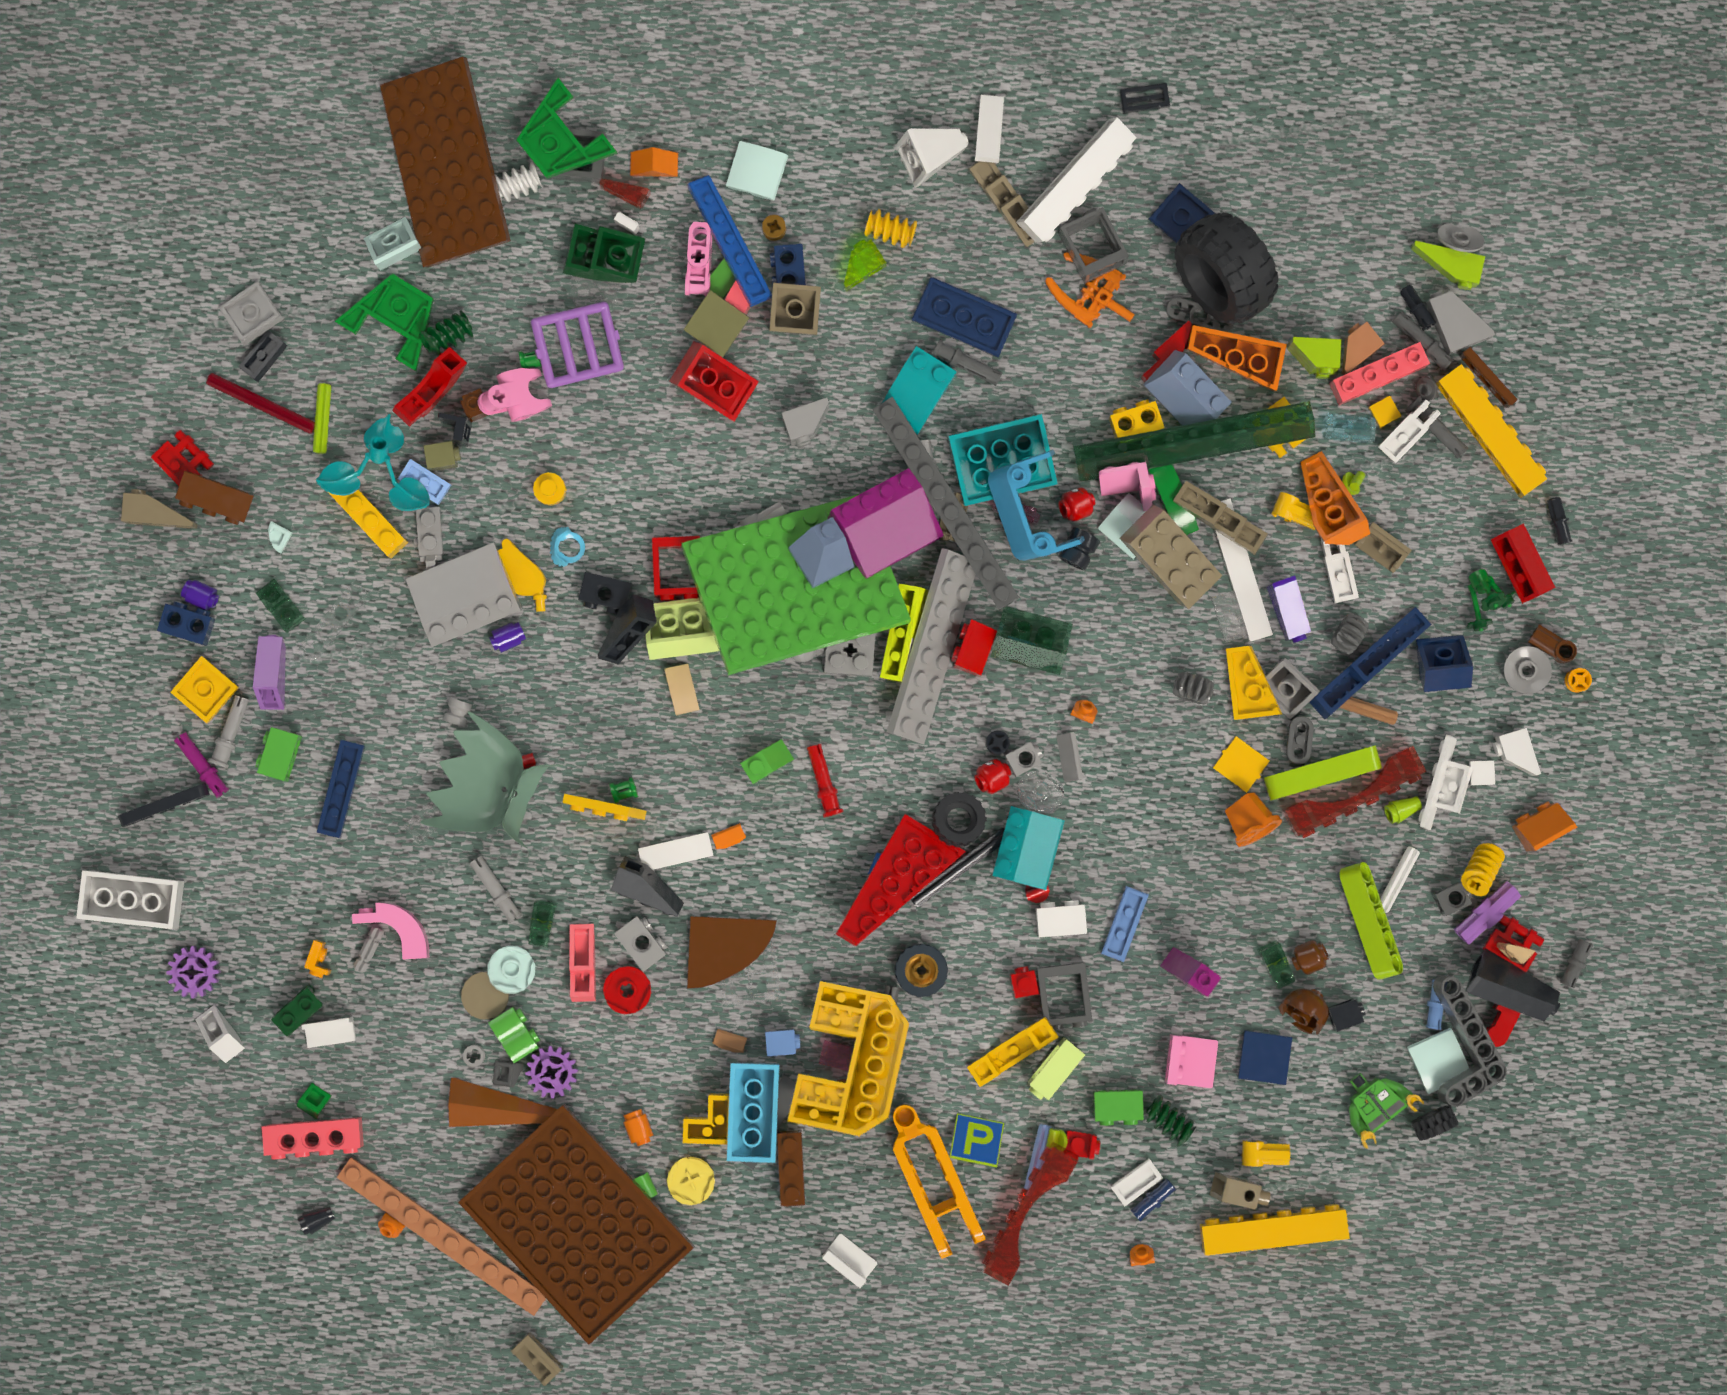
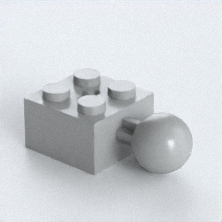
(837, 661)

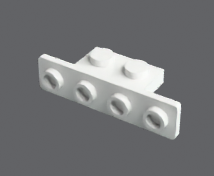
(1447, 786)

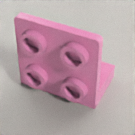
(1191, 1061)

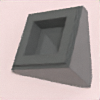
(509, 1073)

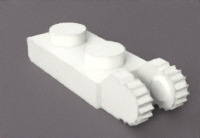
(1407, 433)
(1339, 574)

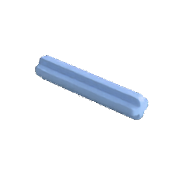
(1040, 1143)

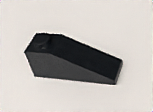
(629, 627)

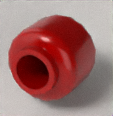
(1076, 504)
(992, 776)

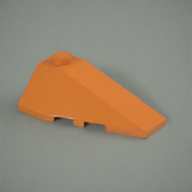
(1331, 505)

